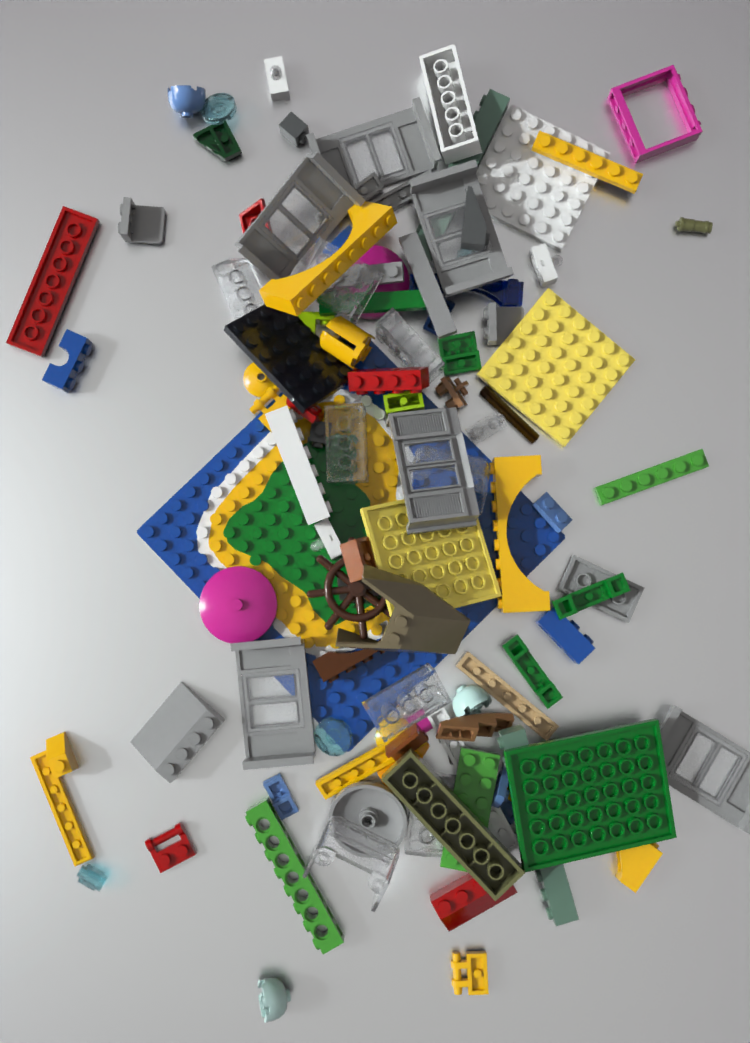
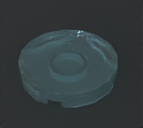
(218, 108)
(333, 736)

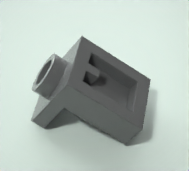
(317, 435)

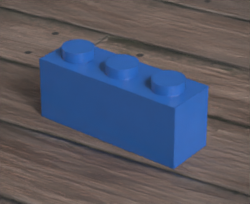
(566, 635)

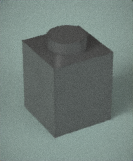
(294, 129)

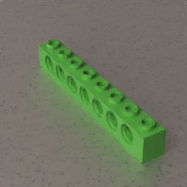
(322, 940)

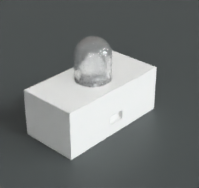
(277, 78)
(544, 264)
(328, 539)

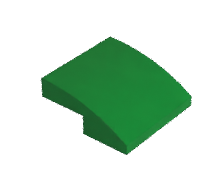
(459, 353)

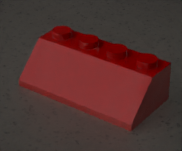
(463, 901)

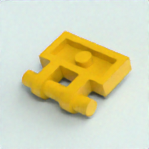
(259, 404)
(476, 972)

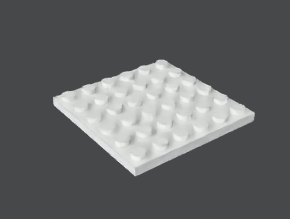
(529, 188)

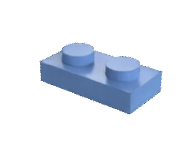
(552, 512)
(501, 793)

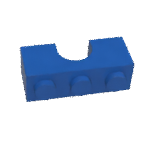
(64, 376)

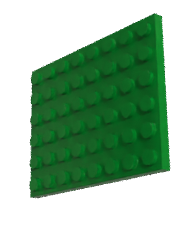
(590, 794)

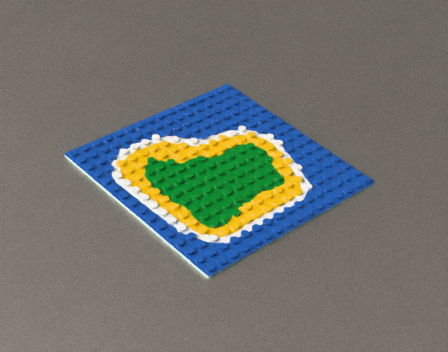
(250, 517)

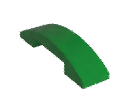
(590, 595)
(531, 671)

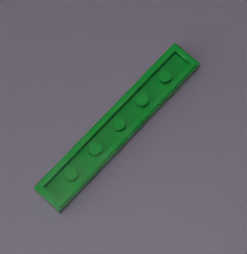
(383, 301)

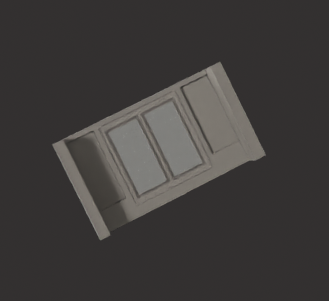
(390, 146)
(440, 209)
(298, 214)
(433, 470)
(275, 702)
(707, 767)

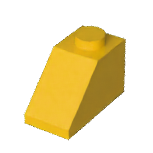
(60, 755)

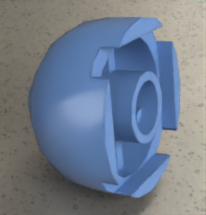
(186, 99)

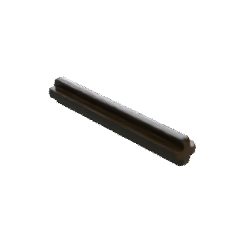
(509, 414)

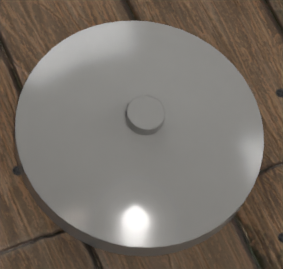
(372, 808)

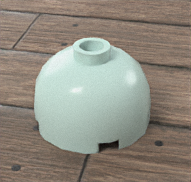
(470, 700)
(273, 998)

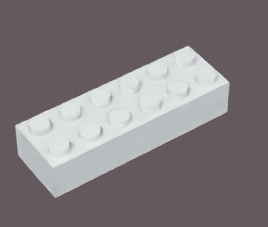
(450, 104)
(297, 464)

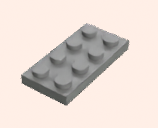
(583, 573)

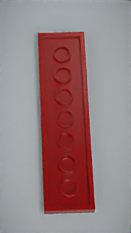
(52, 281)

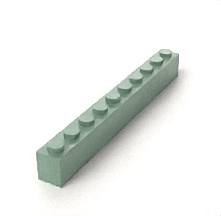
(486, 121)
(554, 878)

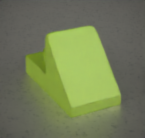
(310, 319)

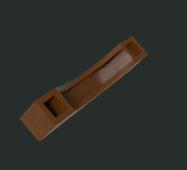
(334, 662)

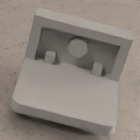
(141, 223)
(500, 322)

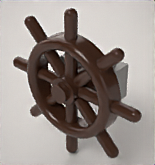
(349, 593)

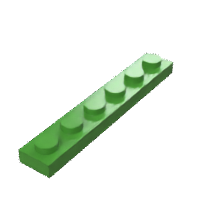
(651, 477)

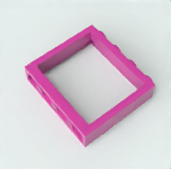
(626, 122)

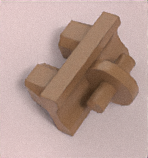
(448, 386)

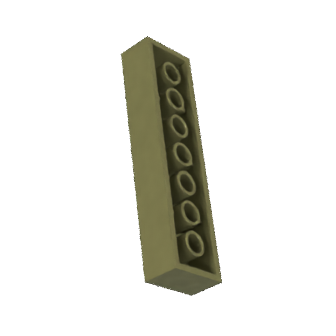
(453, 824)

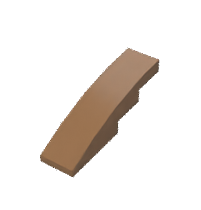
(469, 726)

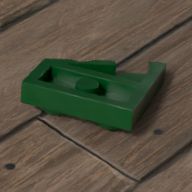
(219, 141)

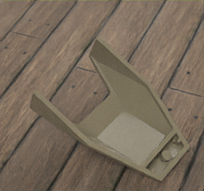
(418, 622)

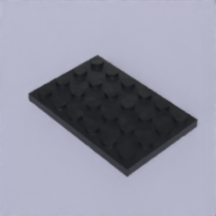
(289, 355)

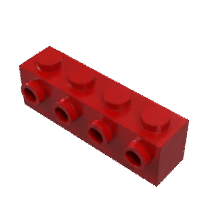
(388, 379)

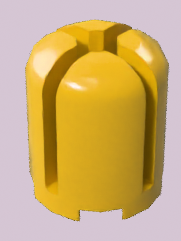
(340, 349)

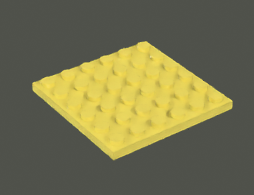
(555, 367)
(445, 561)

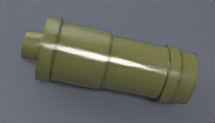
(692, 225)

